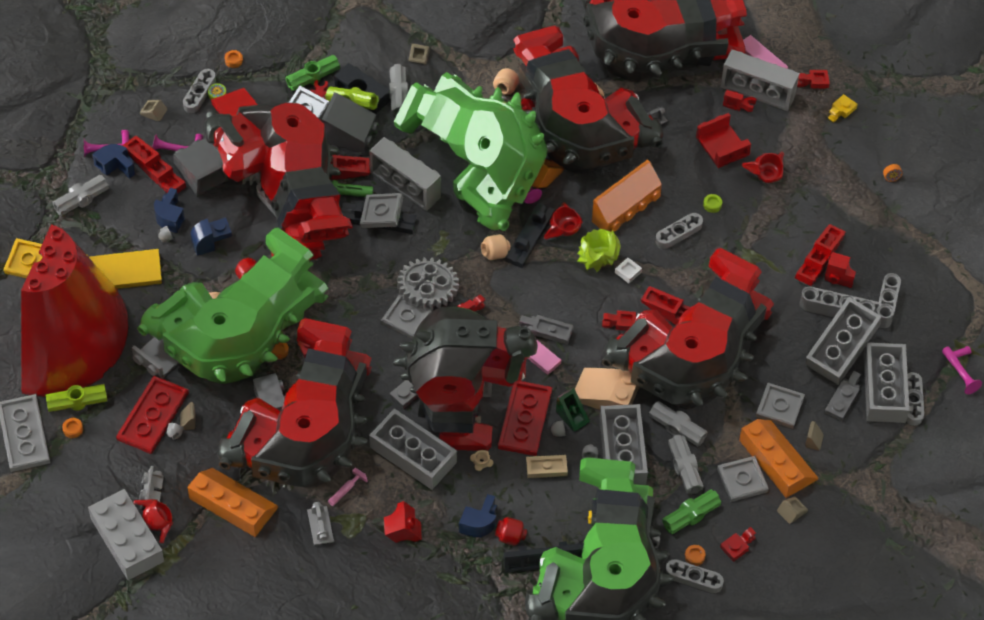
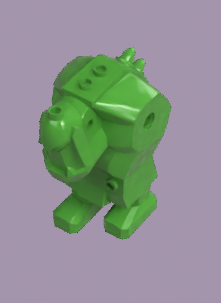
(488, 133)
(237, 330)

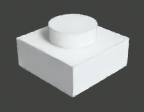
(628, 270)

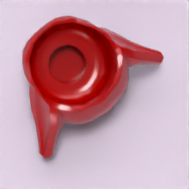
(767, 167)
(564, 222)
(156, 516)

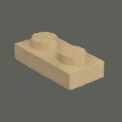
(546, 466)

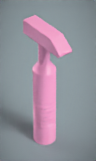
(347, 486)

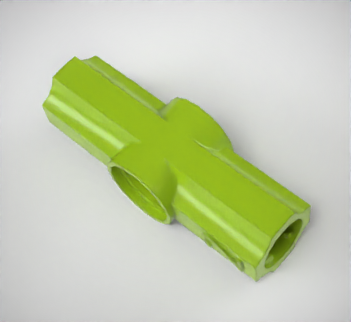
(365, 99)
(66, 400)

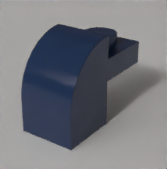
(113, 157)
(168, 213)
(205, 234)
(477, 522)

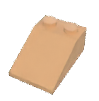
(605, 387)

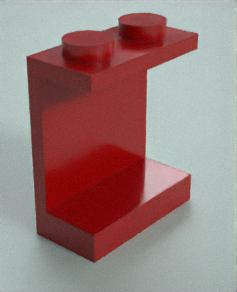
(722, 141)

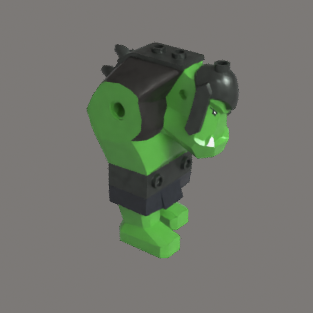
(618, 562)

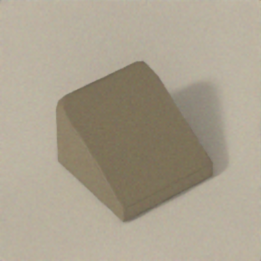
(419, 53)
(154, 110)
(188, 417)
(814, 437)
(791, 509)

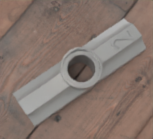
(397, 87)
(80, 195)
(678, 423)
(685, 464)

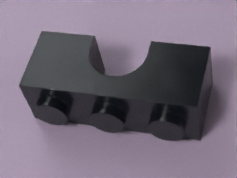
(353, 77)

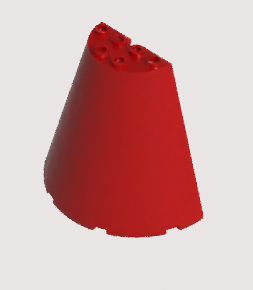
(69, 319)

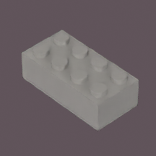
(760, 80)
(405, 174)
(843, 340)
(886, 382)
(624, 437)
(413, 449)
(126, 534)

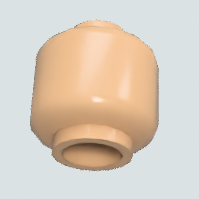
(506, 80)
(495, 247)

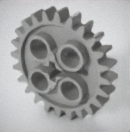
(428, 283)

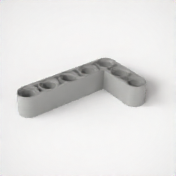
(816, 300)

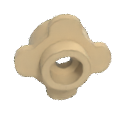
(481, 455)

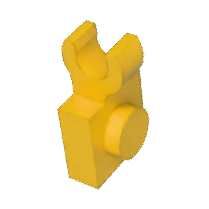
(842, 107)

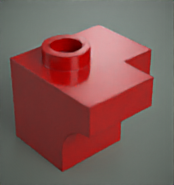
(839, 271)
(402, 524)

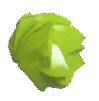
(599, 249)

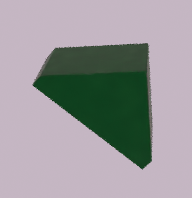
(571, 410)

